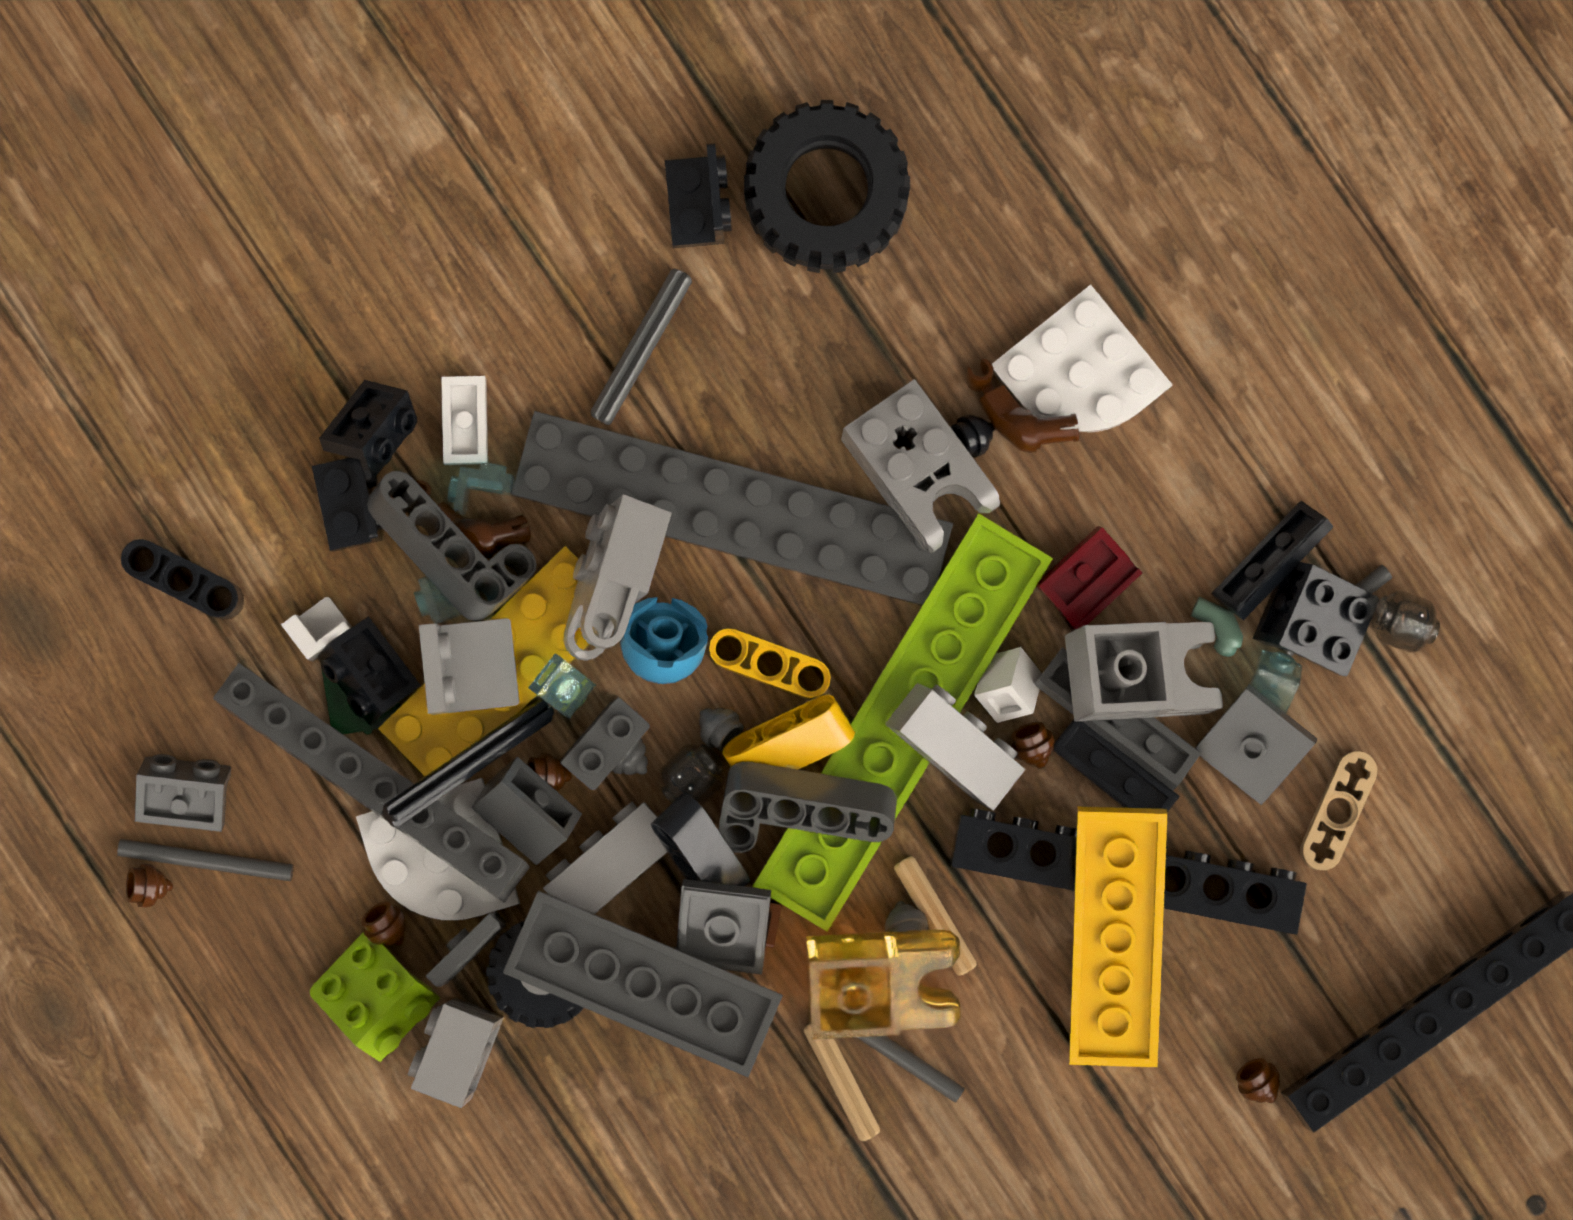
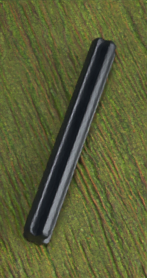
(467, 763)

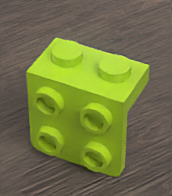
(372, 997)

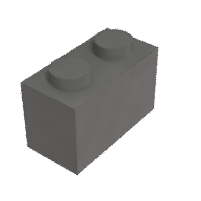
(526, 810)

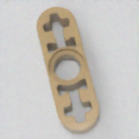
(1356, 805)

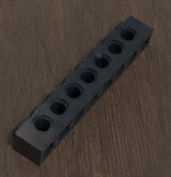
(1279, 913)
(1433, 1014)

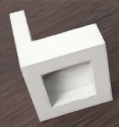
(316, 628)
(1009, 685)

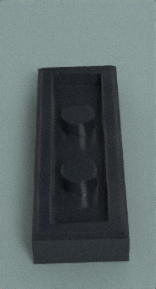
(1272, 560)
(1112, 769)

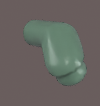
(1225, 626)

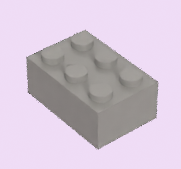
(456, 1051)

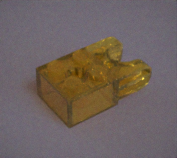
(872, 983)

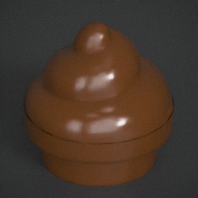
(1033, 744)
(550, 770)
(146, 885)
(384, 924)
(1258, 1081)

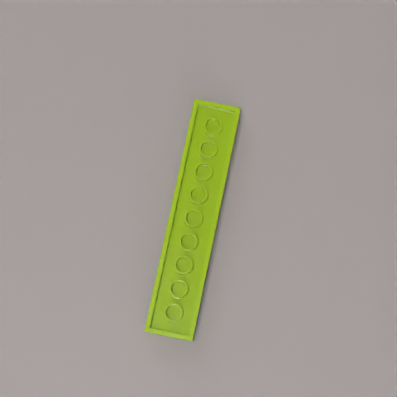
(943, 647)

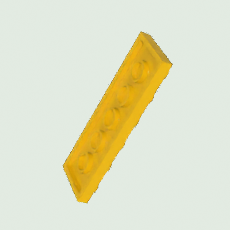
(538, 627)
(1117, 936)

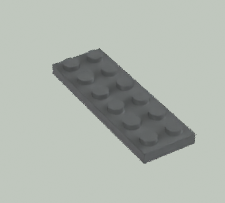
(643, 983)

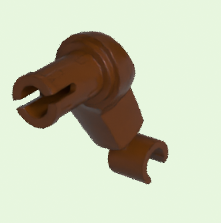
(1014, 422)
(481, 533)

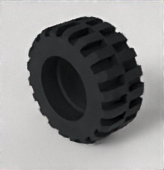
(835, 129)

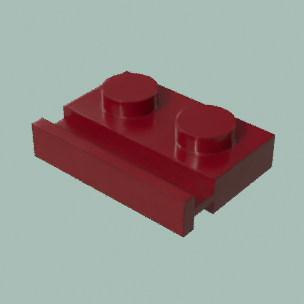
(1089, 578)

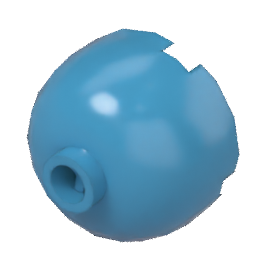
(664, 640)

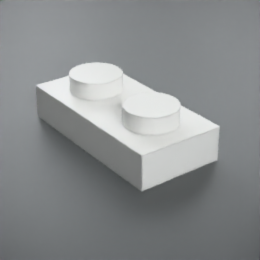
(464, 420)

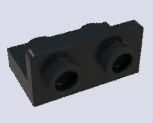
(371, 426)
(343, 503)
(367, 671)

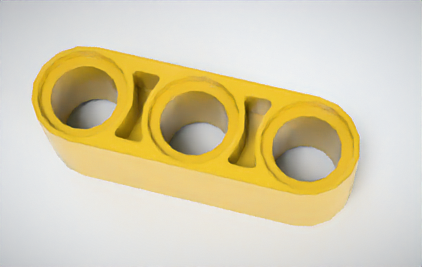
(755, 647)
(794, 736)

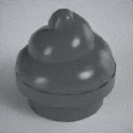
(719, 727)
(633, 761)
(905, 918)

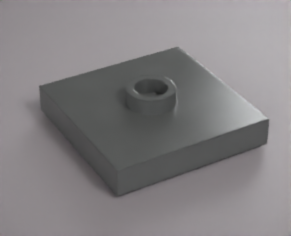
(1255, 744)
(724, 925)
(465, 948)

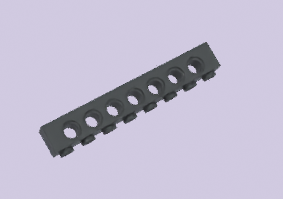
(369, 781)

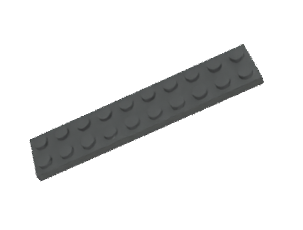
(730, 508)

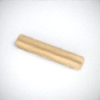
(929, 903)
(844, 1086)

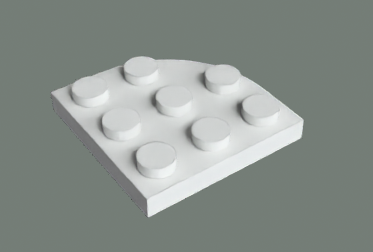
(1083, 366)
(421, 878)

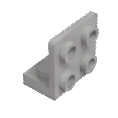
(469, 666)

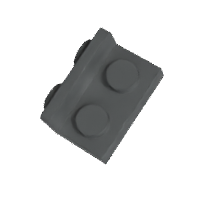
(604, 743)
(182, 792)

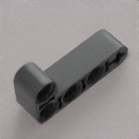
(447, 541)
(802, 802)

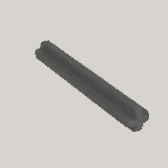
(641, 346)

